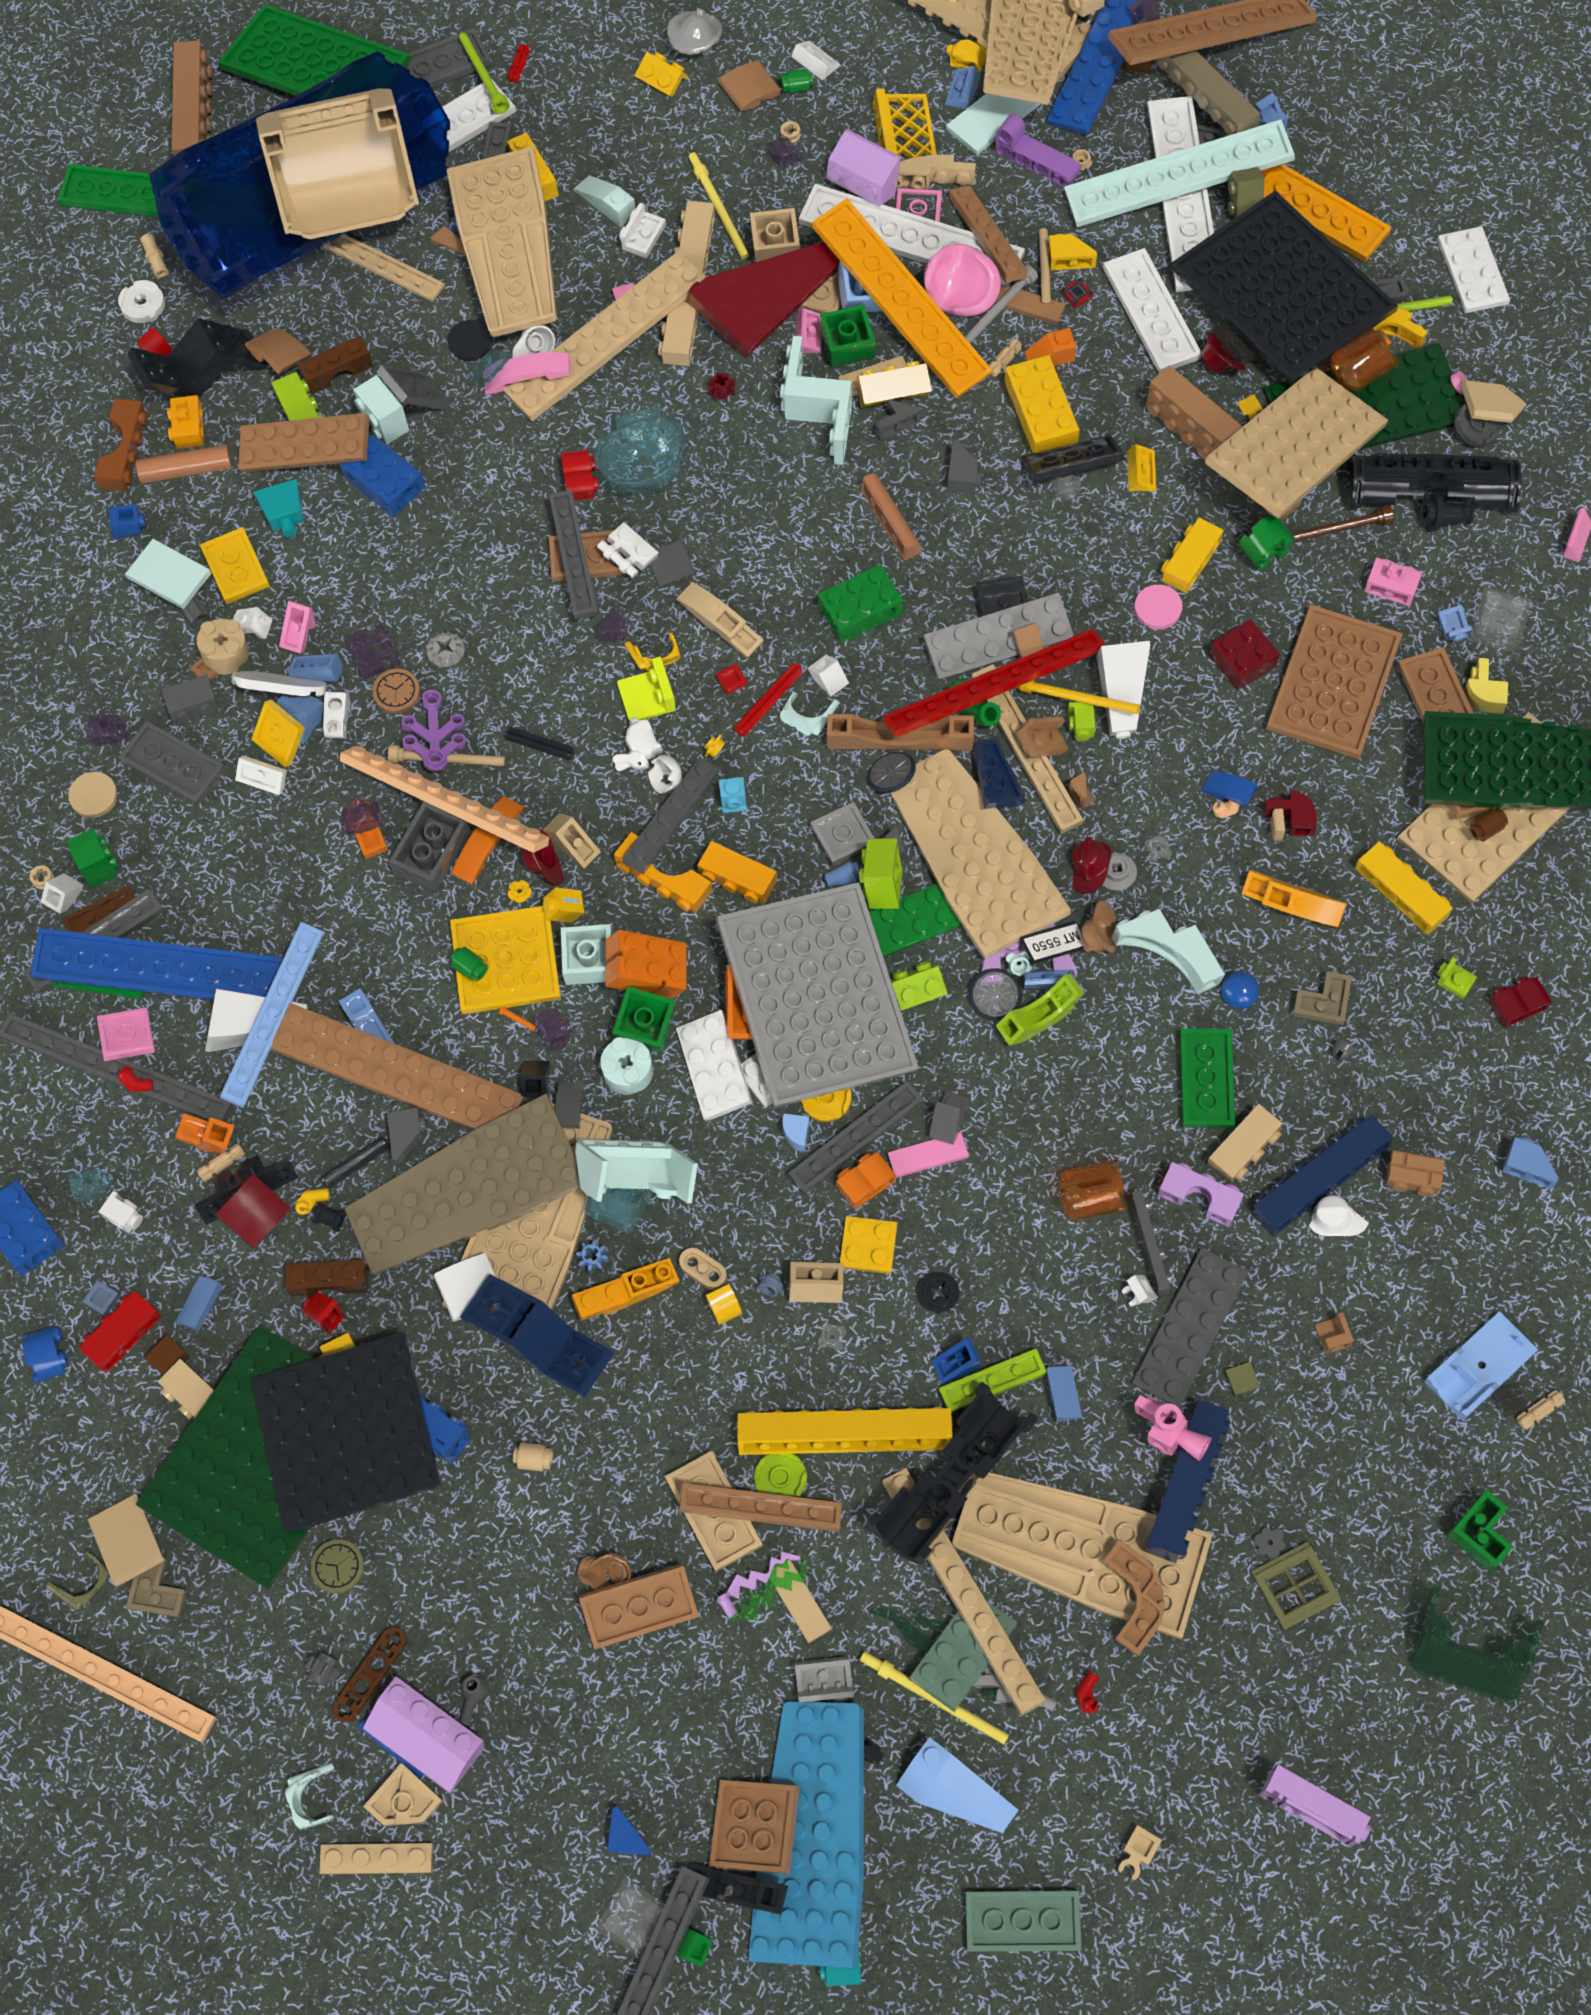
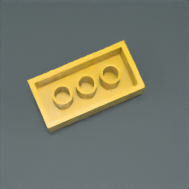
(1041, 404)

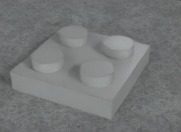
(842, 833)

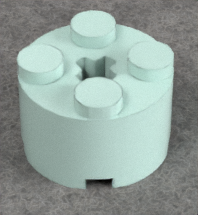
(632, 1078)

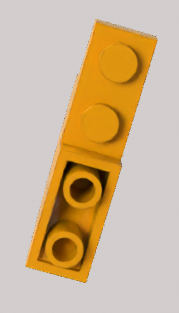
(1294, 899)
(625, 1291)

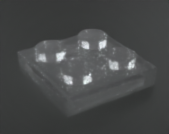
(631, 1917)

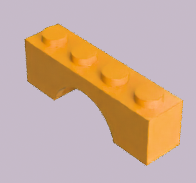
(687, 889)

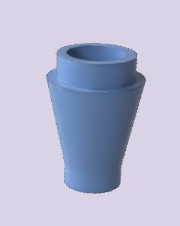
(844, 875)

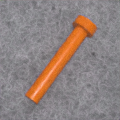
(503, 1011)

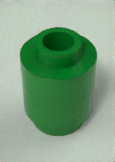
(797, 80)
(469, 964)

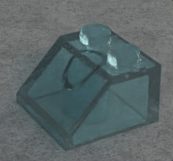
(619, 1207)

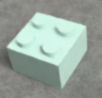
(383, 409)
(584, 953)

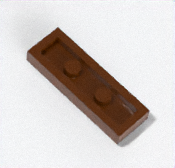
(93, 913)

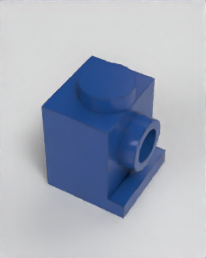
(126, 520)

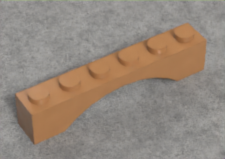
(854, 732)

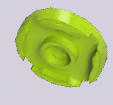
(780, 1482)

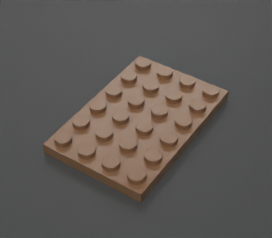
(1334, 681)

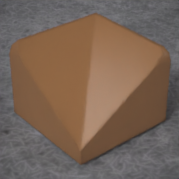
(1080, 792)

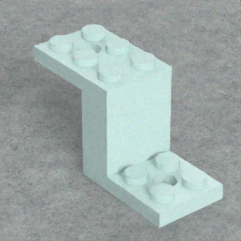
(816, 399)

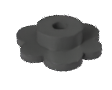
(1275, 1536)

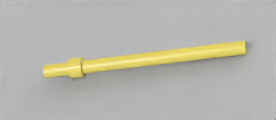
(702, 173)
(887, 1670)

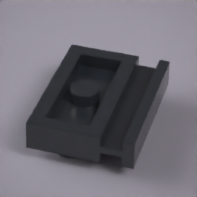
(1000, 594)

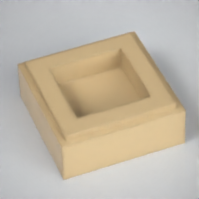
(1277, 824)

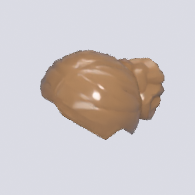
(593, 1570)

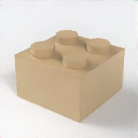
(774, 233)

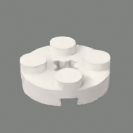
(145, 312)

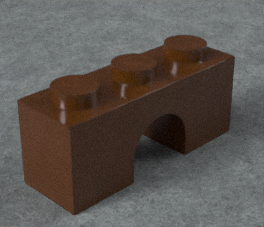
(322, 367)
(343, 1276)

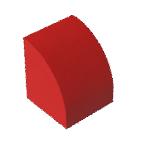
(154, 342)

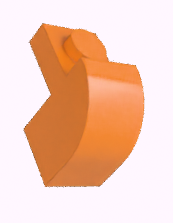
(206, 1135)

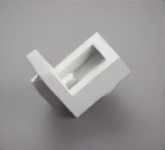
(253, 621)

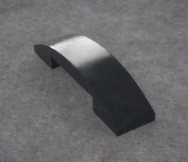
(742, 1890)

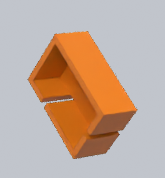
(645, 963)

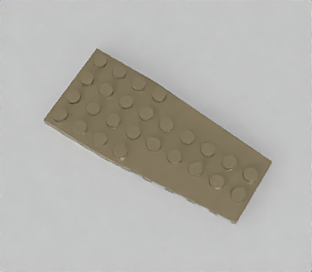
(467, 1187)

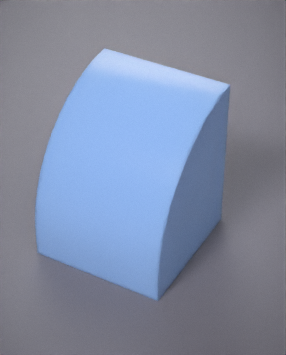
(796, 1131)

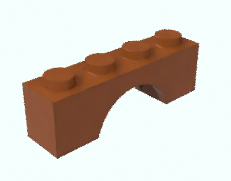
(115, 469)

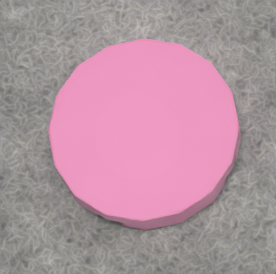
(1158, 606)

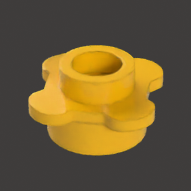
(714, 746)

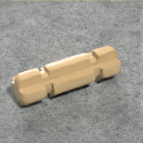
(1005, 356)
(220, 1162)
(1540, 1410)

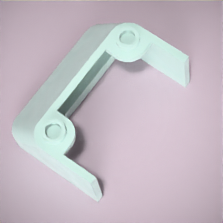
(634, 1166)

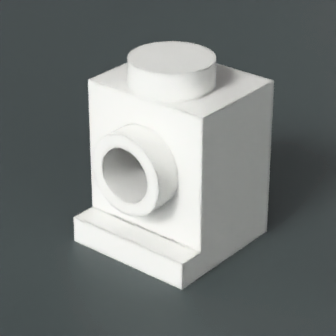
(121, 1213)

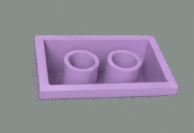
(864, 168)

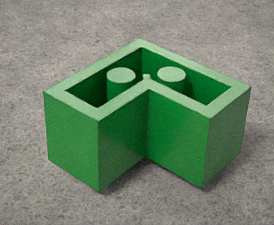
(93, 858)
(1476, 1534)

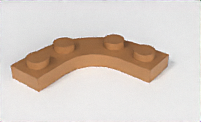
(1148, 1594)

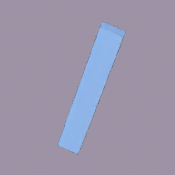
(271, 1014)

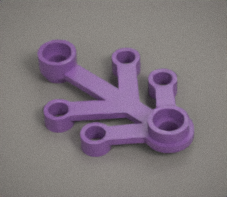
(433, 735)

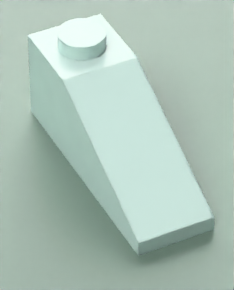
(607, 198)

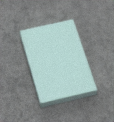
(168, 573)

